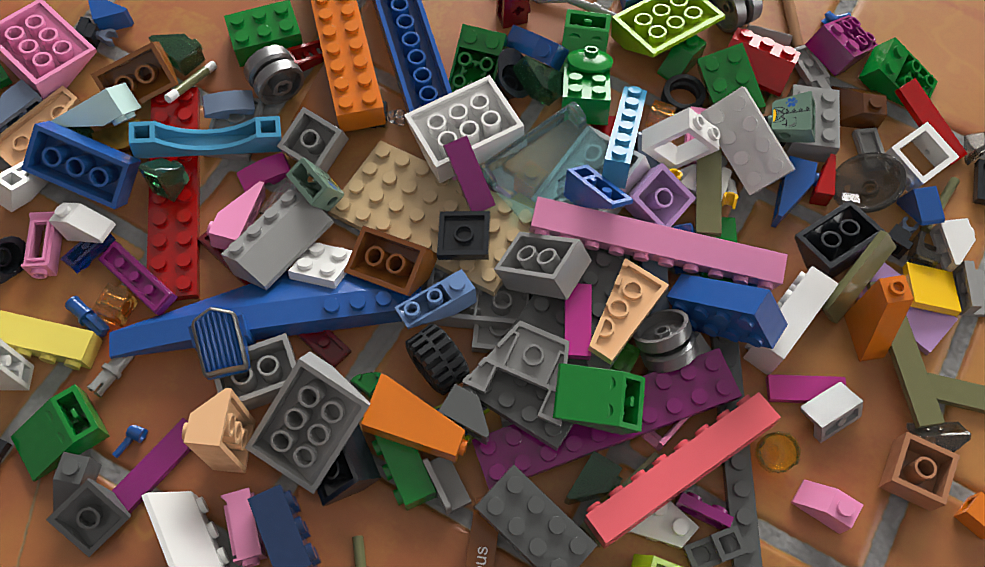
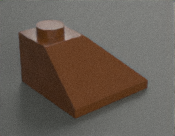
(861, 107)

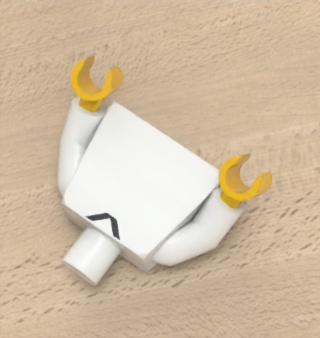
(729, 192)

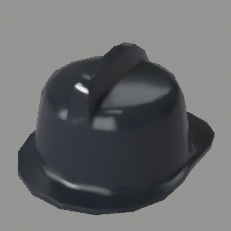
(506, 78)
(11, 257)

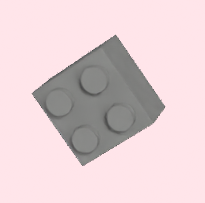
(313, 140)

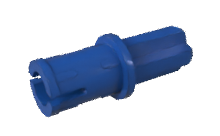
(86, 316)

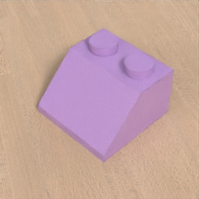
(659, 197)

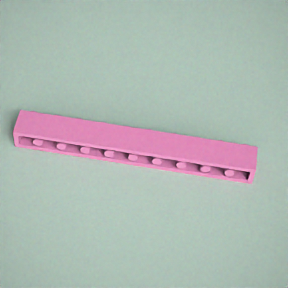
(660, 244)

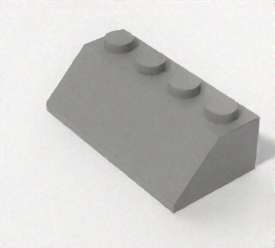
(276, 240)

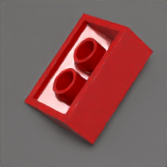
(769, 60)

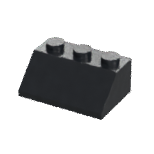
(837, 239)
(351, 471)

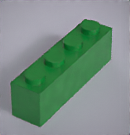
(407, 471)

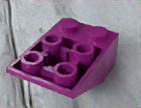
(841, 44)

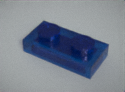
(84, 252)

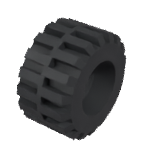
(437, 358)

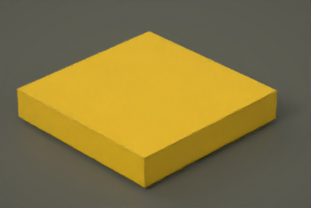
(932, 289)

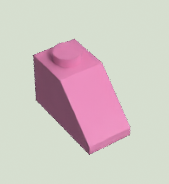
(827, 505)

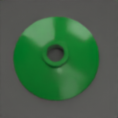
(590, 60)

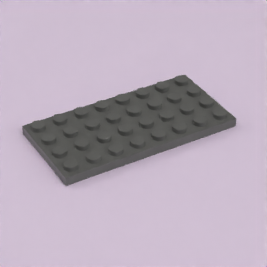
(520, 400)

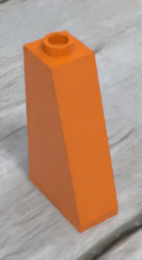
(878, 316)
(412, 422)

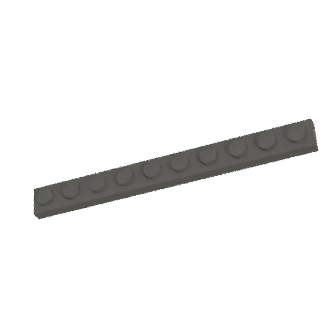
(738, 471)

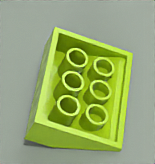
(661, 24)

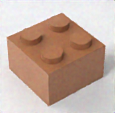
(919, 471)

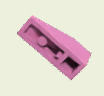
(236, 217)

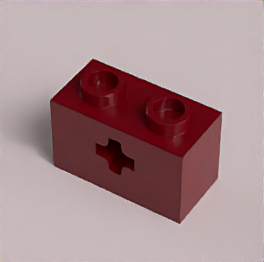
(512, 12)

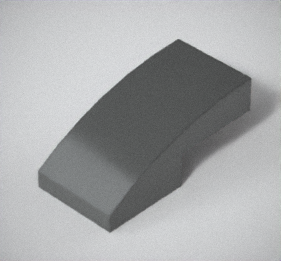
(716, 548)

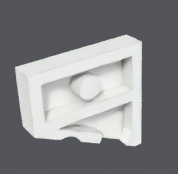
(667, 526)

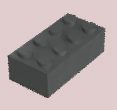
(533, 523)

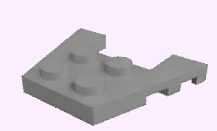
(528, 355)

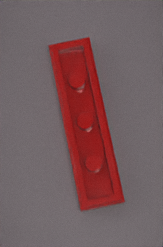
(923, 111)

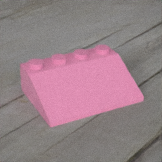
(43, 48)

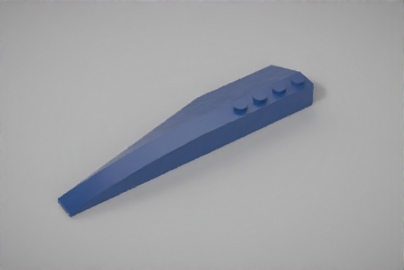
(283, 308)

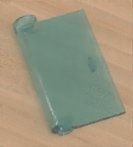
(540, 158)

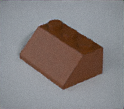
(144, 71)
(390, 261)

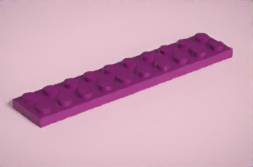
(667, 400)

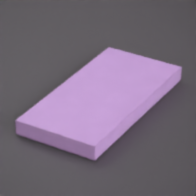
(926, 325)

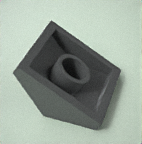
(89, 516)

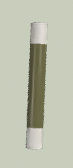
(190, 82)

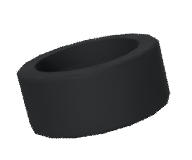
(685, 82)

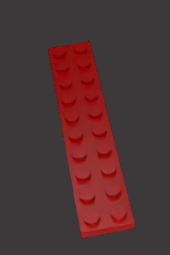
(175, 226)

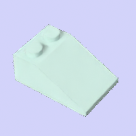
(106, 107)

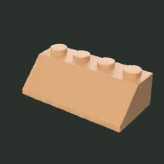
(220, 432)

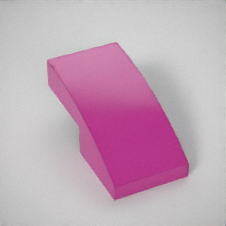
(270, 169)

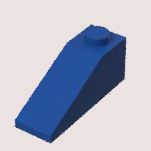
(537, 47)
(794, 187)
(592, 190)

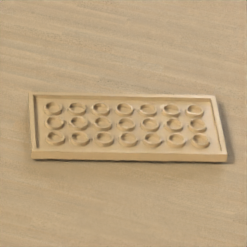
(404, 199)

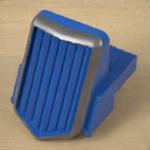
(221, 342)

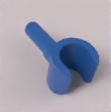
(829, 17)
(134, 433)

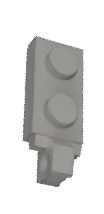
(811, 69)

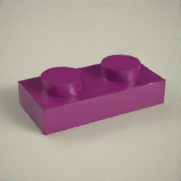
(712, 515)

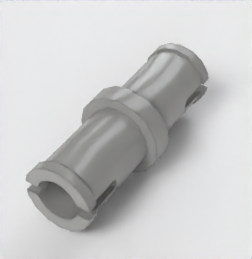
(109, 373)

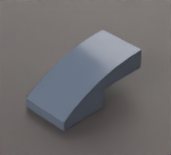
(224, 103)

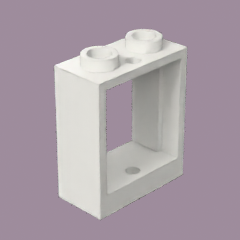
(658, 136)
(932, 147)

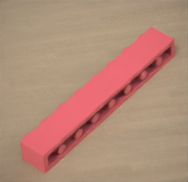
(681, 469)

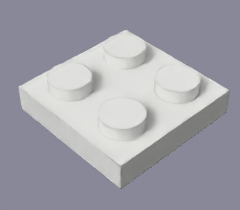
(321, 265)

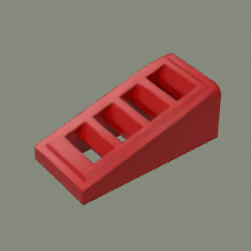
(303, 50)
(825, 187)

